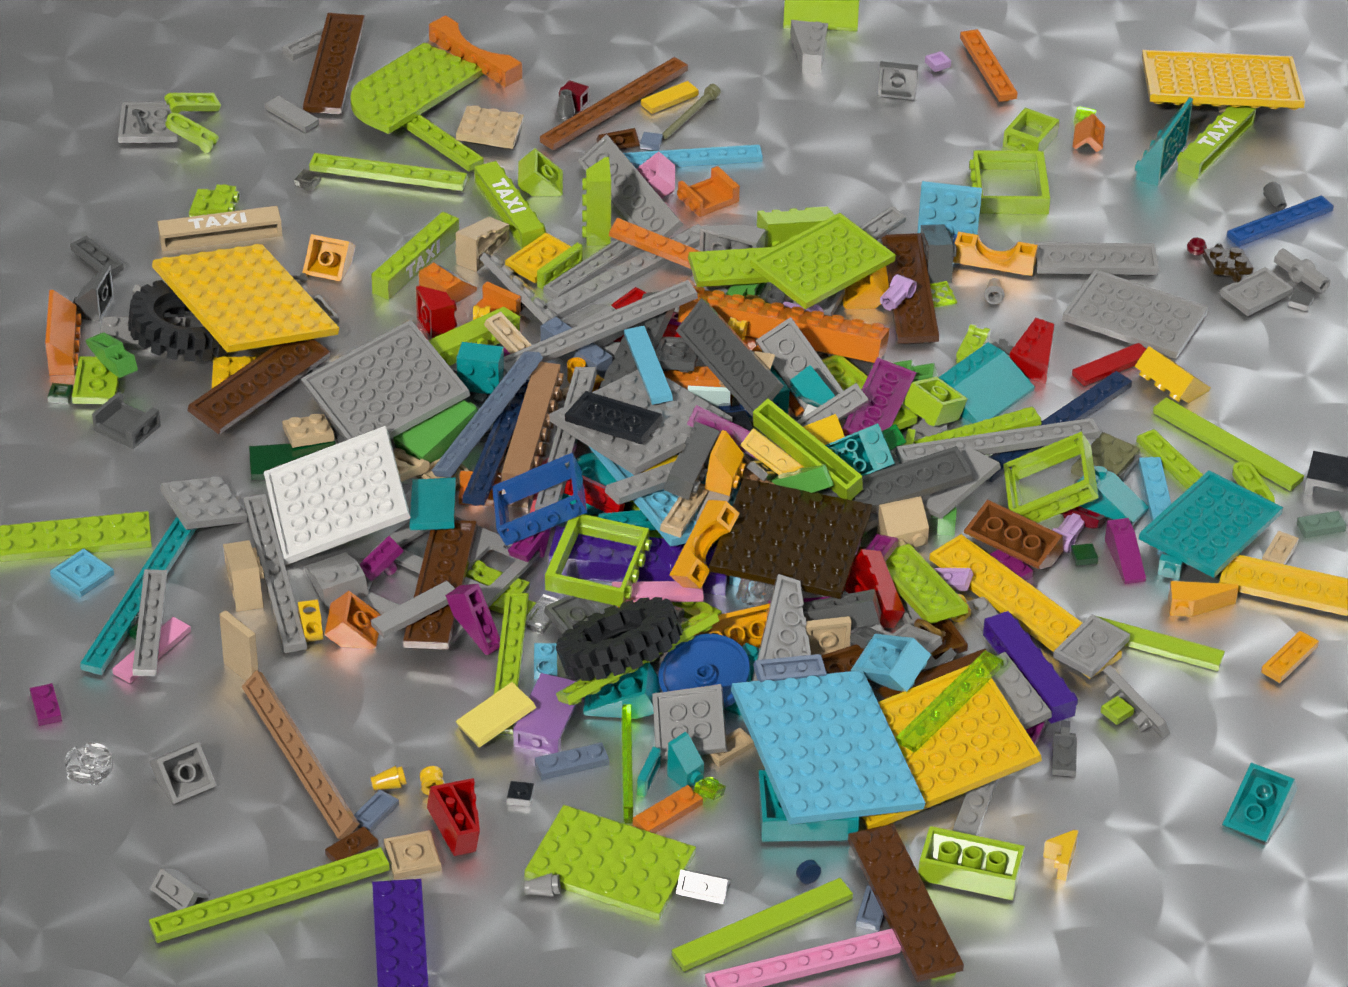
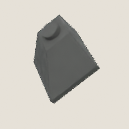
(96, 295)

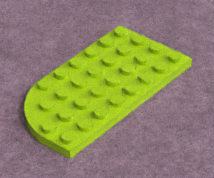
(410, 87)

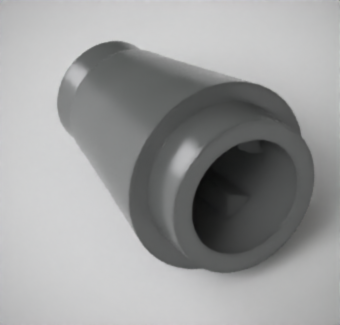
(565, 105)
(1275, 195)

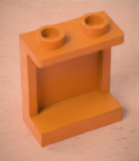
(710, 194)

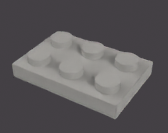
(1256, 291)
(1091, 646)

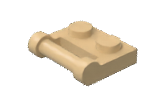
(407, 471)

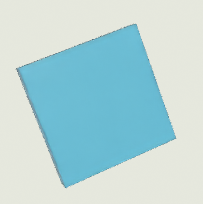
(82, 572)

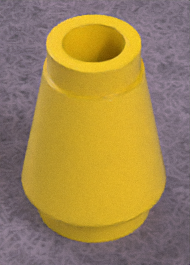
(389, 779)

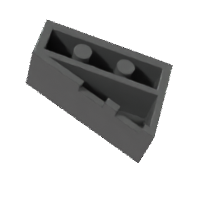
(938, 252)
(693, 462)

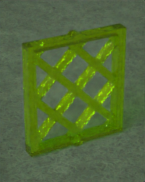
(949, 292)

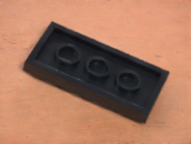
(613, 417)

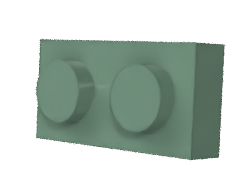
(1321, 524)

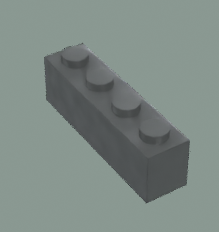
(860, 606)

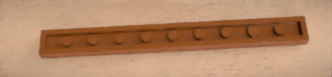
(613, 103)

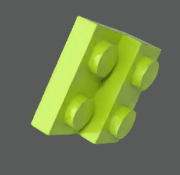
(214, 201)

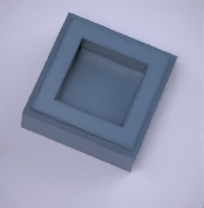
(651, 141)

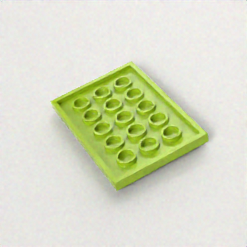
(822, 260)
(611, 861)

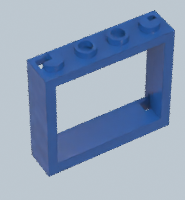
(531, 483)

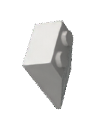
(731, 237)
(589, 313)
(337, 576)

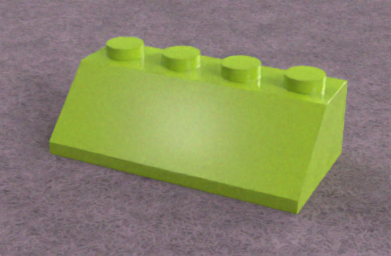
(839, 14)
(597, 204)
(971, 863)

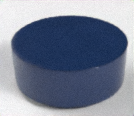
(808, 871)

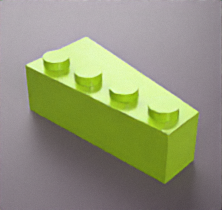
(786, 224)

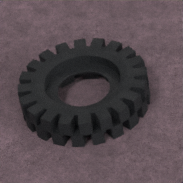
(152, 331)
(619, 639)

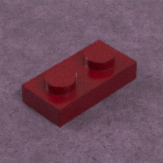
(1091, 518)

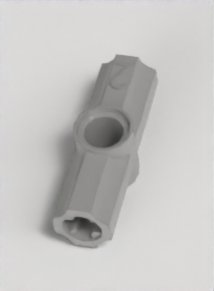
(1302, 271)

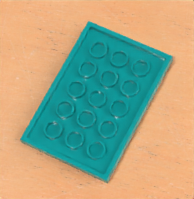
(1211, 523)

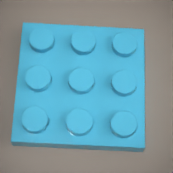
(950, 205)

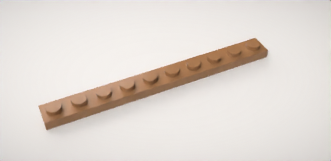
(300, 755)

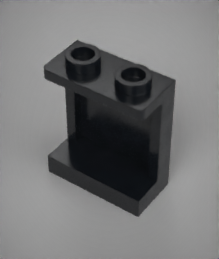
(1327, 472)

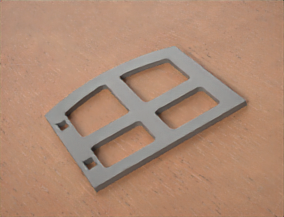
(484, 541)

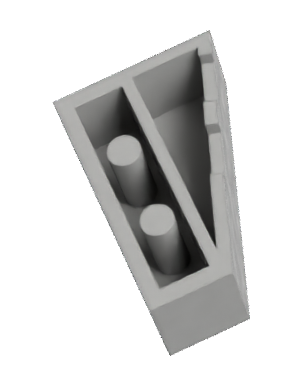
(809, 44)

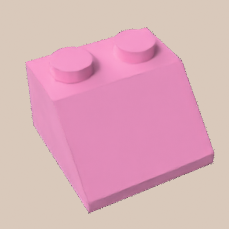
(659, 174)

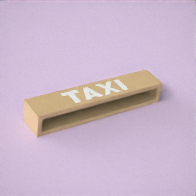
(219, 228)

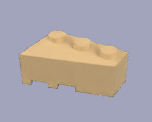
(481, 237)
(244, 574)

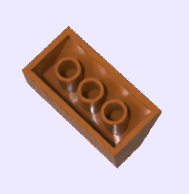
(1016, 535)

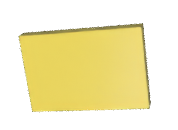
(495, 714)

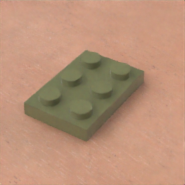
(1109, 453)

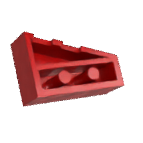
(1034, 350)
(871, 573)
(456, 814)

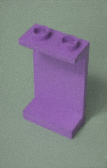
(544, 725)

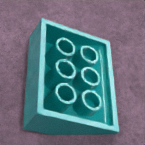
(1165, 148)
(988, 382)
(776, 827)

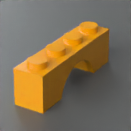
(972, 252)
(713, 522)

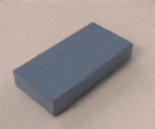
(376, 810)
(870, 914)

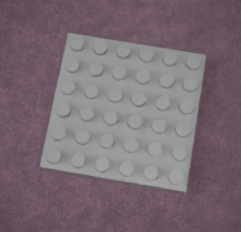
(386, 383)
(661, 444)

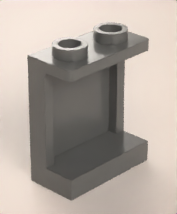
(125, 422)

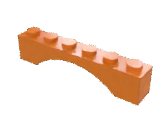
(499, 67)

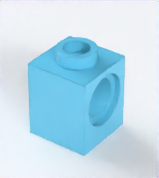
(545, 659)

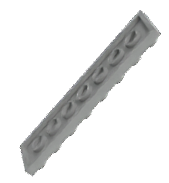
(631, 191)

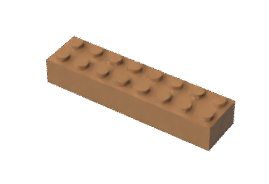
(533, 424)

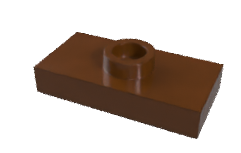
(351, 845)

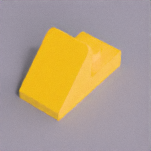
(1062, 851)

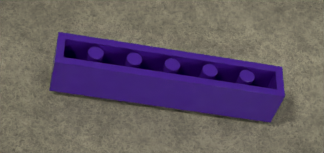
(1007, 636)

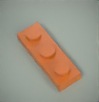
(668, 810)

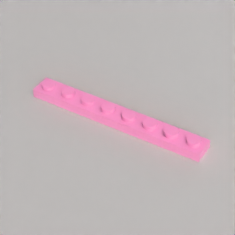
(807, 961)

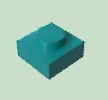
(1170, 566)

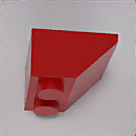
(435, 311)

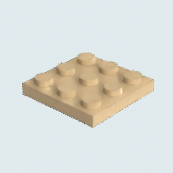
(489, 127)

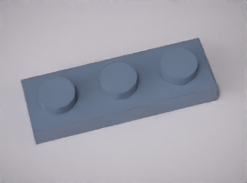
(789, 667)
(571, 761)

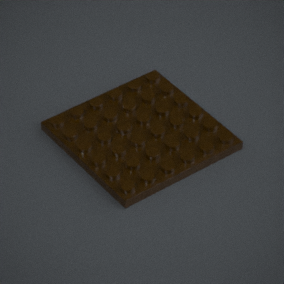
(792, 536)

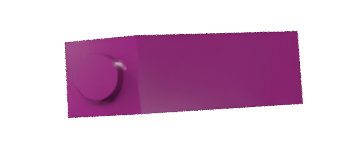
(1124, 550)
(474, 616)

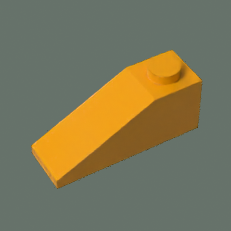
(1199, 597)

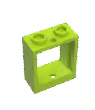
(1015, 138)

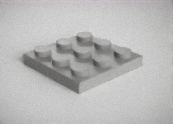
(153, 118)
(203, 502)
(692, 711)

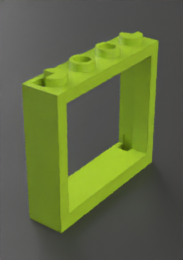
(1012, 161)
(1043, 458)
(602, 529)

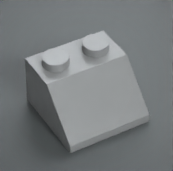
(183, 772)

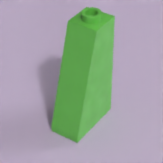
(436, 434)

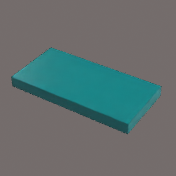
(433, 504)

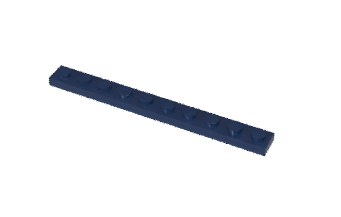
(1075, 410)
(494, 452)

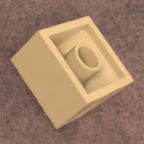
(904, 521)

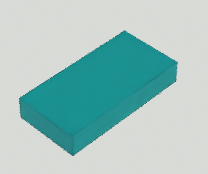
(649, 771)

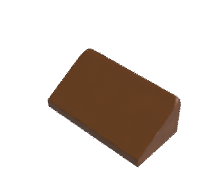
(623, 139)

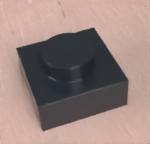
(520, 793)

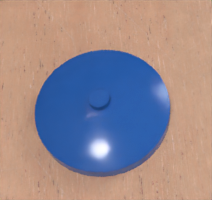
(705, 662)

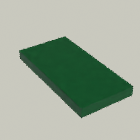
(271, 456)

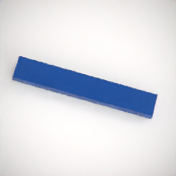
(1280, 221)

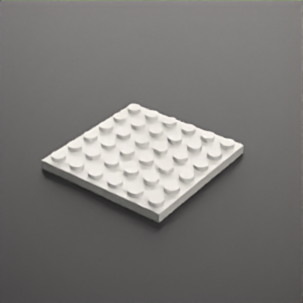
(336, 495)

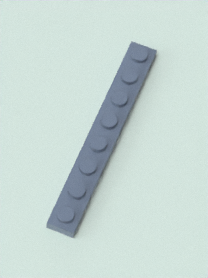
(487, 414)

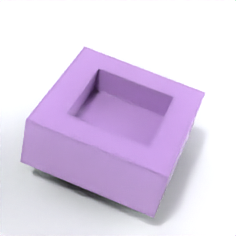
(938, 61)

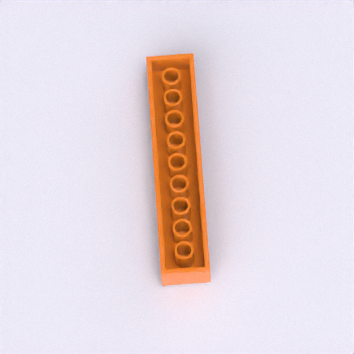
(823, 332)

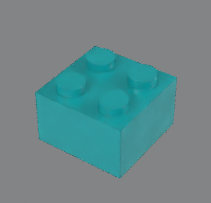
(480, 366)

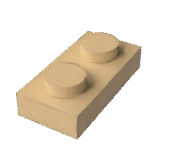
(1281, 548)

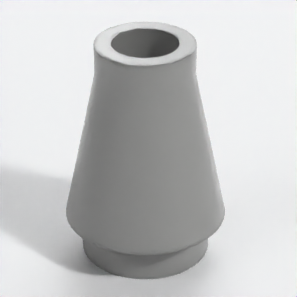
(994, 293)
(544, 885)

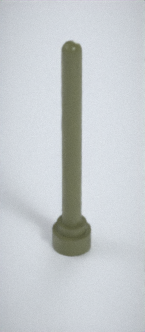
(711, 93)

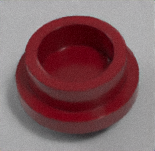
(1196, 246)

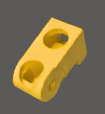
(311, 621)

